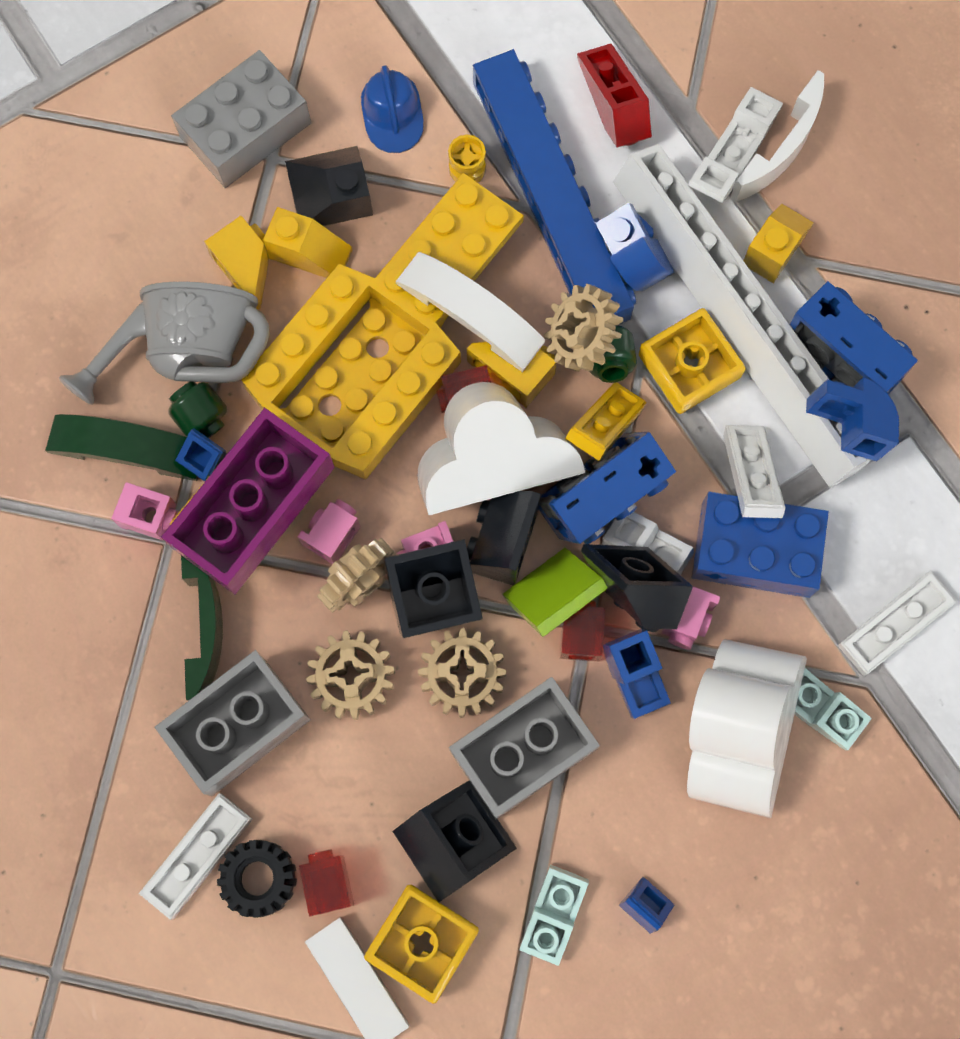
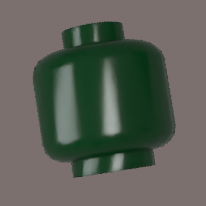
(619, 363)
(197, 408)

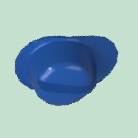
(392, 111)

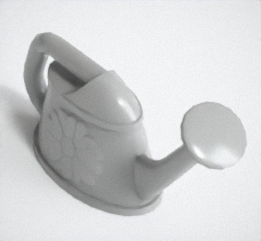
(188, 335)

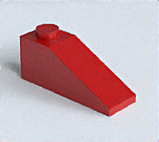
(616, 95)

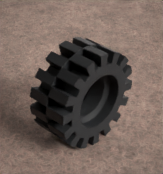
(231, 878)

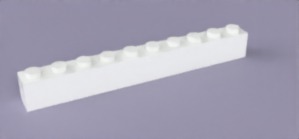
(736, 304)

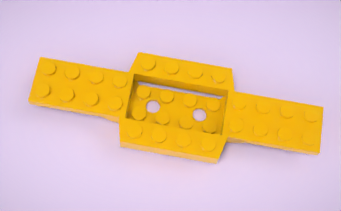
(385, 392)

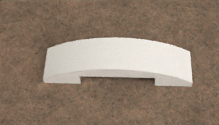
(736, 145)
(762, 172)
(472, 307)

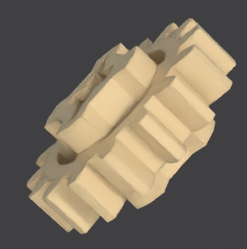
(583, 328)
(355, 575)
(348, 657)
(442, 672)

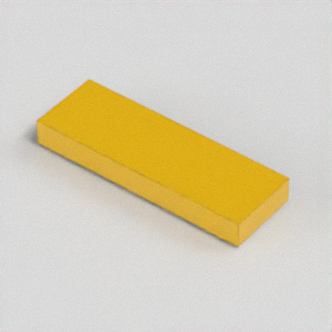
(606, 421)

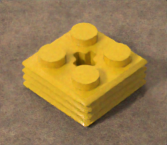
(696, 338)
(393, 947)

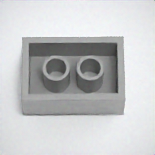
(242, 118)
(232, 723)
(523, 747)

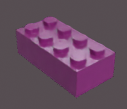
(249, 501)

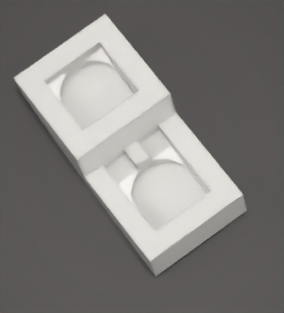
(642, 532)

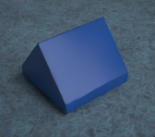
(200, 454)
(647, 905)

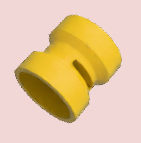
(467, 151)

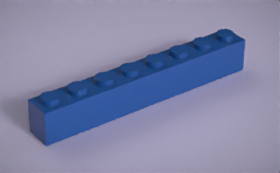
(548, 178)

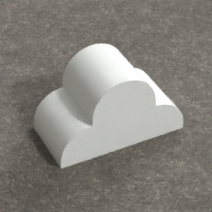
(492, 451)
(743, 726)

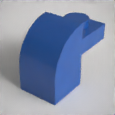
(633, 252)
(866, 416)
(636, 669)

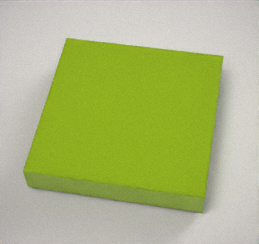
(555, 591)

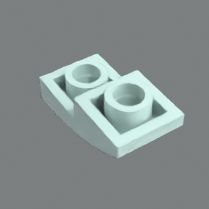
(830, 712)
(554, 915)

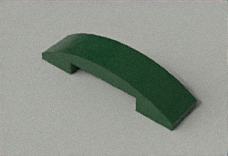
(117, 442)
(202, 671)

